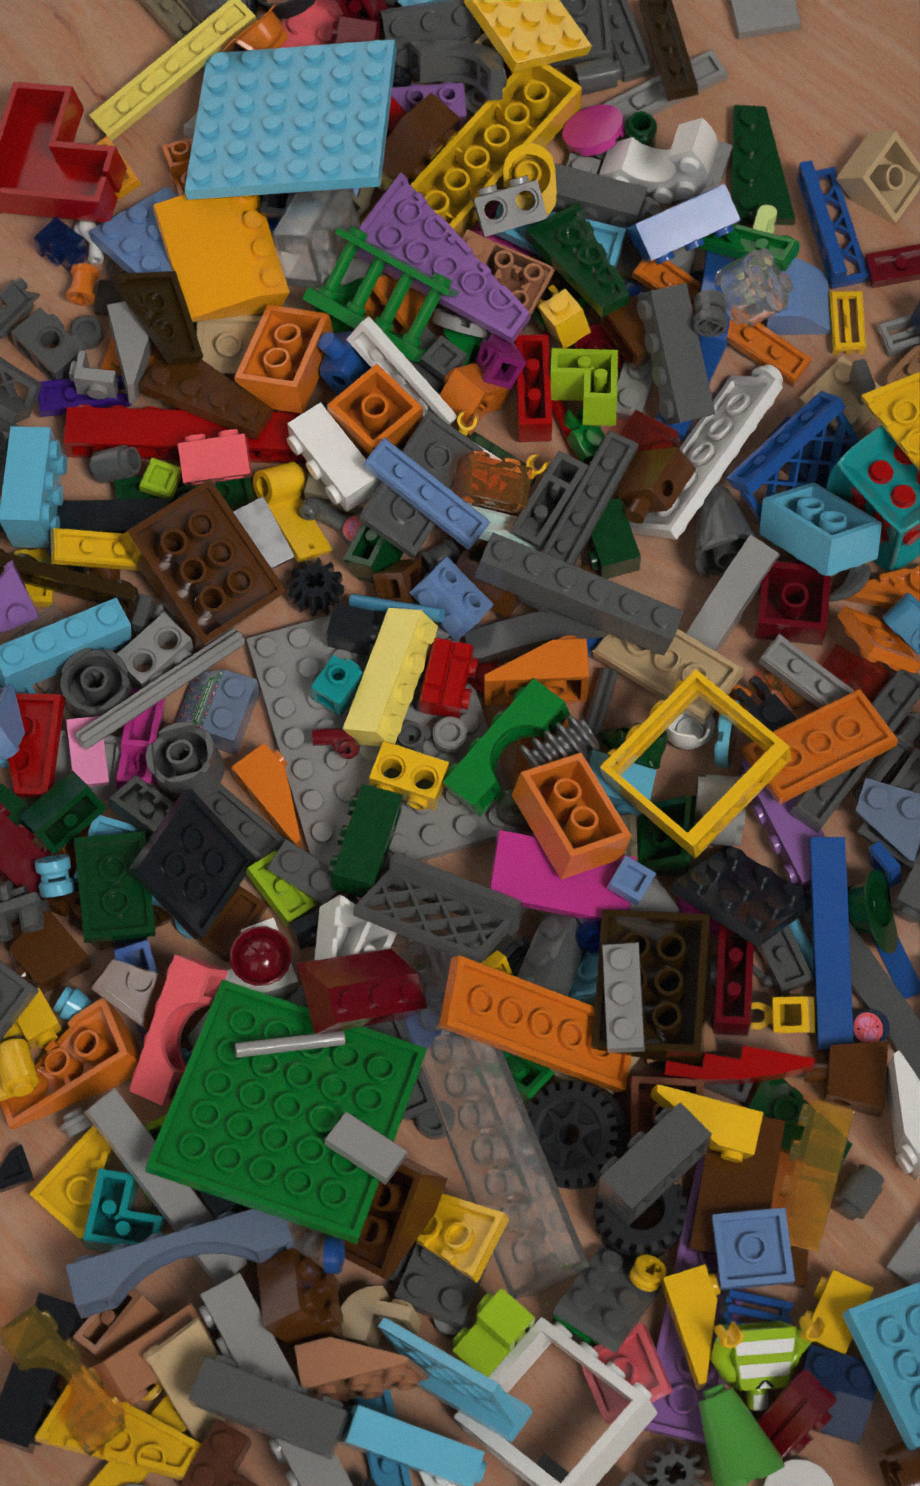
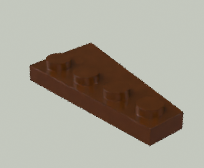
(207, 394)

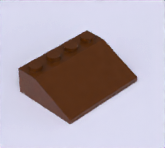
(202, 564)

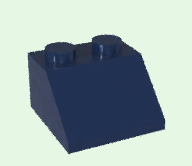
(850, 1384)

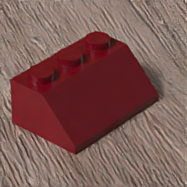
(360, 990)

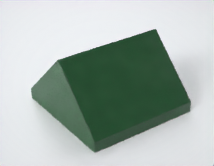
(656, 848)

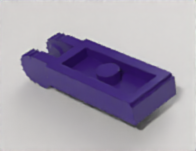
(62, 393)

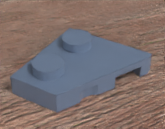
(892, 814)

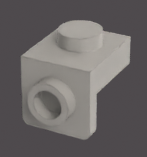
(91, 381)

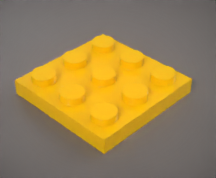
(530, 31)

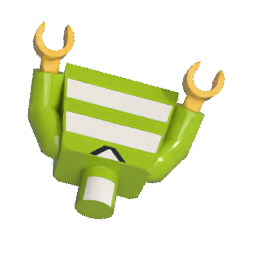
(762, 1355)

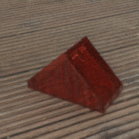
(649, 432)

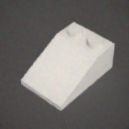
(904, 1107)

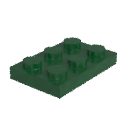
(110, 896)

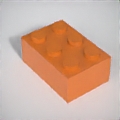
(571, 815)

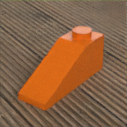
(266, 783)

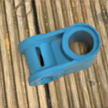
(905, 620)

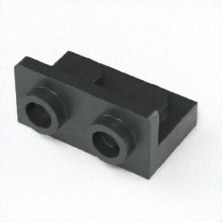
(140, 805)

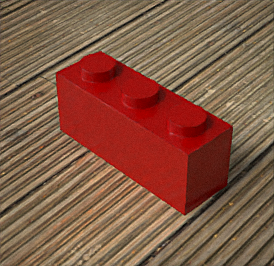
(534, 390)

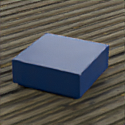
(884, 862)

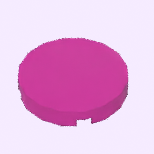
(593, 130)

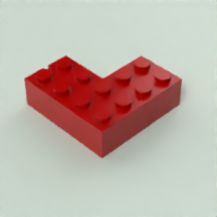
(43, 166)

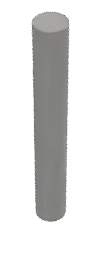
(288, 1044)

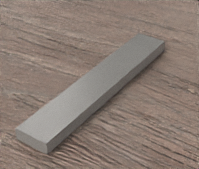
(173, 1200)

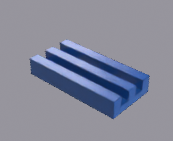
(729, 1295)

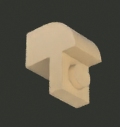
(366, 1310)

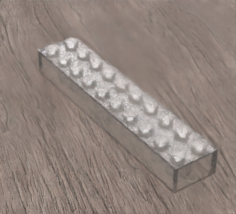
(493, 1141)

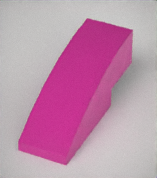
(135, 741)

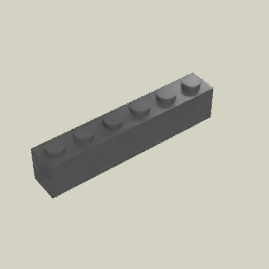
(578, 594)

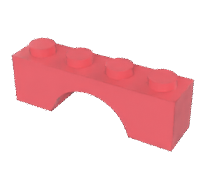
(188, 988)

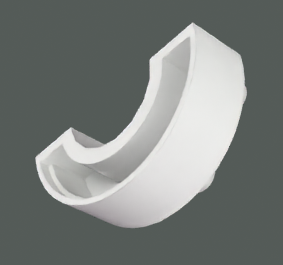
(666, 173)

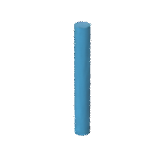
(382, 605)

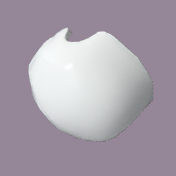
(690, 733)

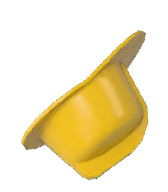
(539, 165)

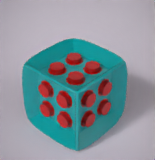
(886, 486)

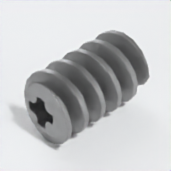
(563, 744)

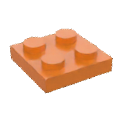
(878, 640)

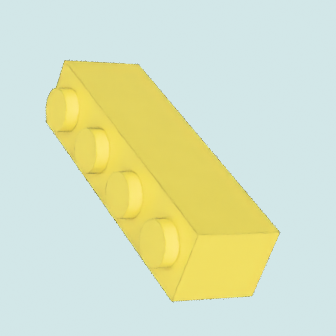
(390, 677)

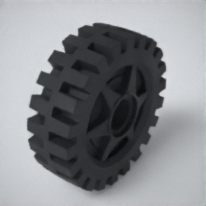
(599, 1128)

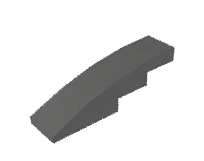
(522, 634)

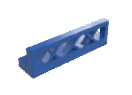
(825, 228)

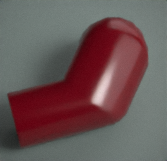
(338, 739)

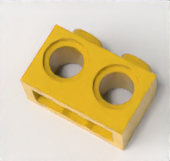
(413, 768)

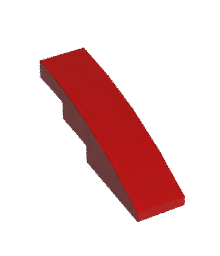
(754, 1066)

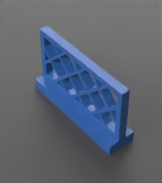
(787, 446)

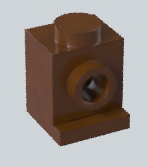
(398, 580)

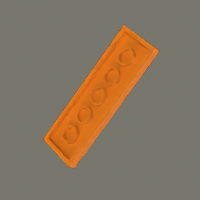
(528, 1023)

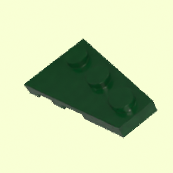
(784, 1103)

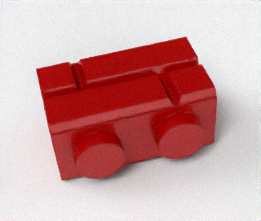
(447, 678)

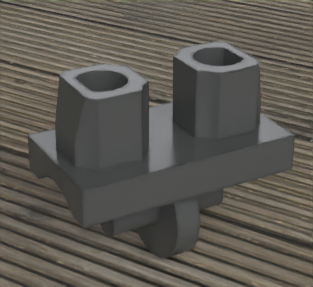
(19, 905)

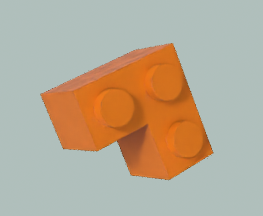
(468, 392)

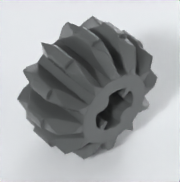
(666, 1463)

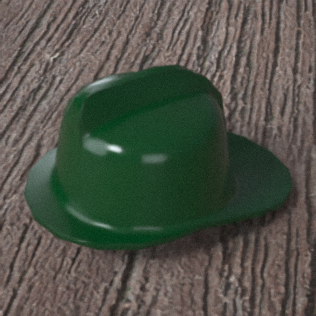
(872, 911)

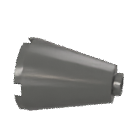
(719, 532)

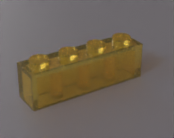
(815, 1171)

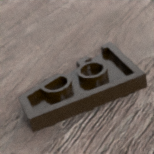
(163, 313)

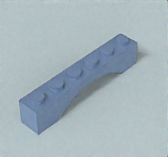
(106, 1279)

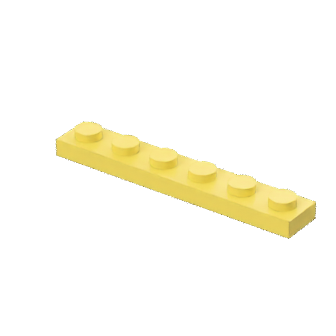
(172, 69)

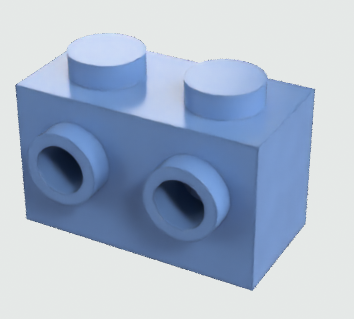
(454, 592)

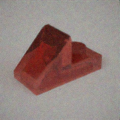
(857, 672)

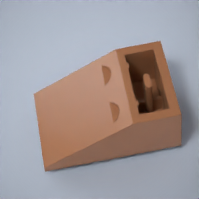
(518, 272)
(353, 1370)

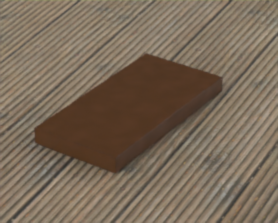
(735, 1185)

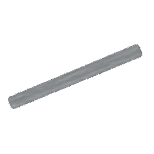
(159, 689)

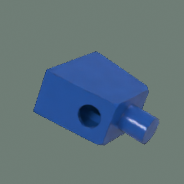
(341, 362)

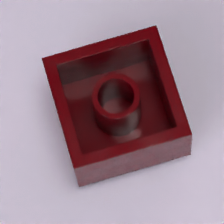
(793, 604)

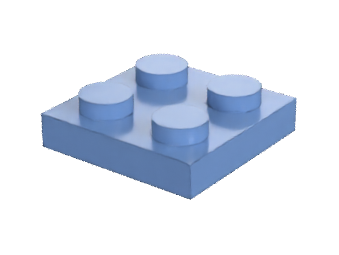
(752, 1248)

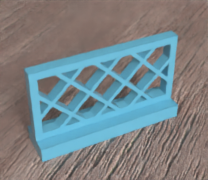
(460, 1384)

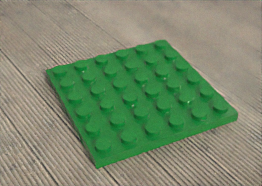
(261, 1121)

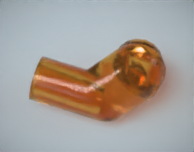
(793, 698)

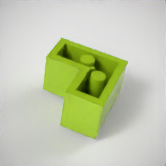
(589, 378)
(497, 1331)

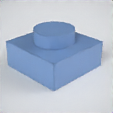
(631, 880)

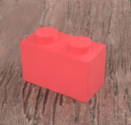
(214, 458)

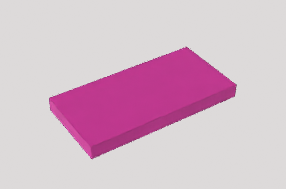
(528, 875)

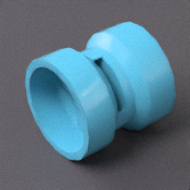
(54, 875)

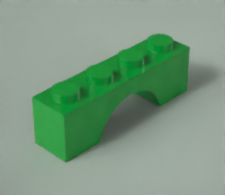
(529, 714)

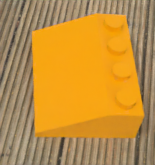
(222, 255)

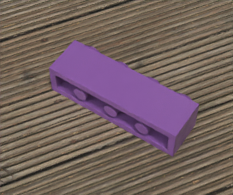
(786, 833)

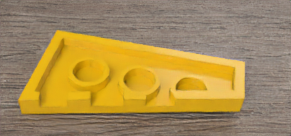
(899, 413)
(142, 1445)

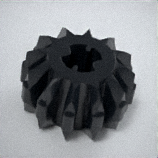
(312, 577)

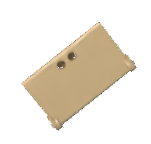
(177, 1368)

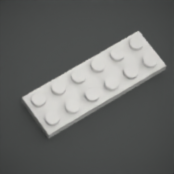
(712, 448)

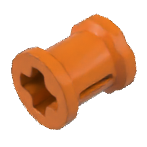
(82, 284)

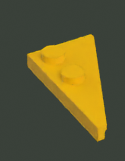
(70, 1185)

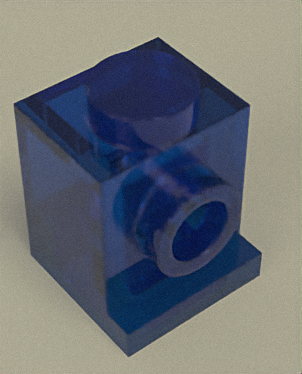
(61, 244)

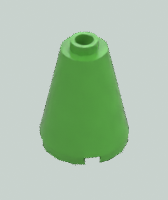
(734, 1440)

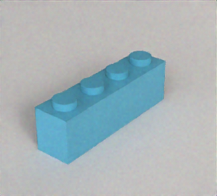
(47, 649)

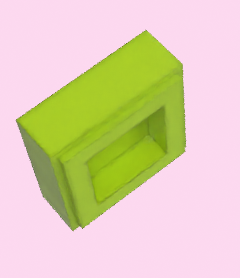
(161, 479)

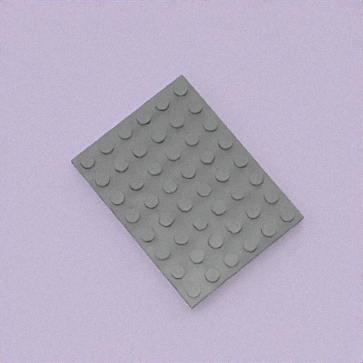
(324, 782)

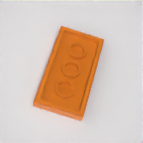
(826, 744)

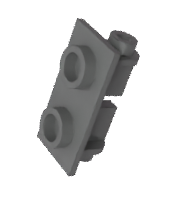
(16, 304)

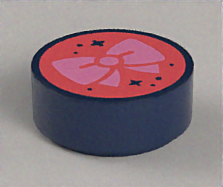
(870, 1026)

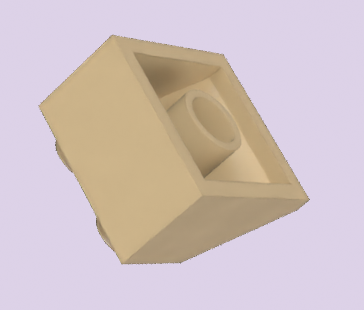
(882, 175)

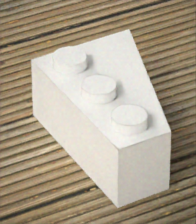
(344, 934)

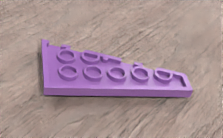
(419, 236)

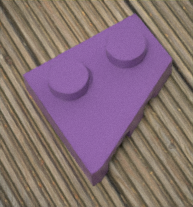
(15, 601)

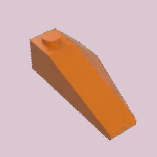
(85, 1061)

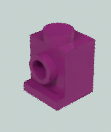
(495, 352)

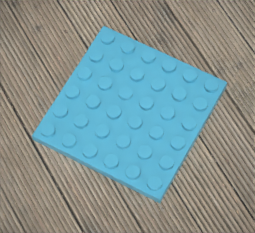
(292, 120)

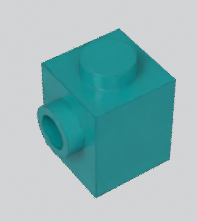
(337, 684)

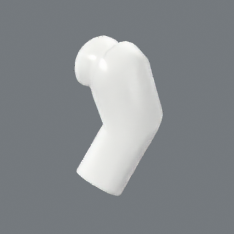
(95, 254)

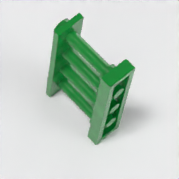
(354, 312)

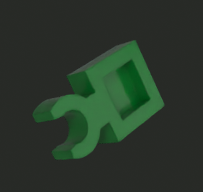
(583, 438)

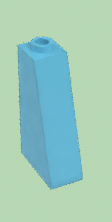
(412, 1447)

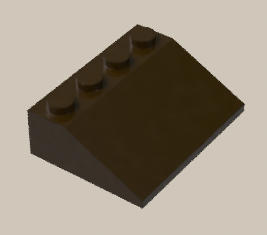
(673, 981)

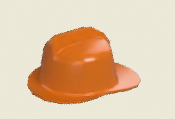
(263, 34)

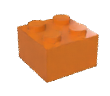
(375, 409)

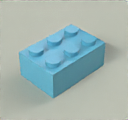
(32, 486)
(820, 529)

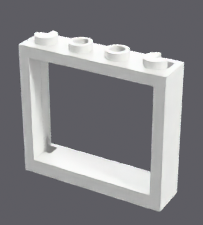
(610, 1444)

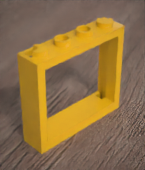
(741, 793)

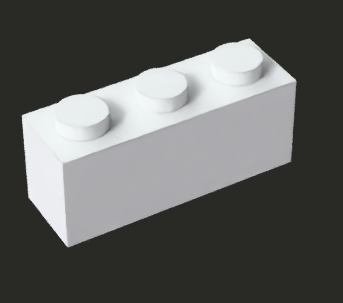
(331, 457)

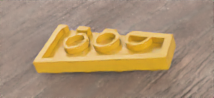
(463, 1234)

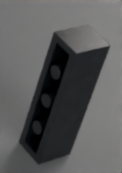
(34, 1391)

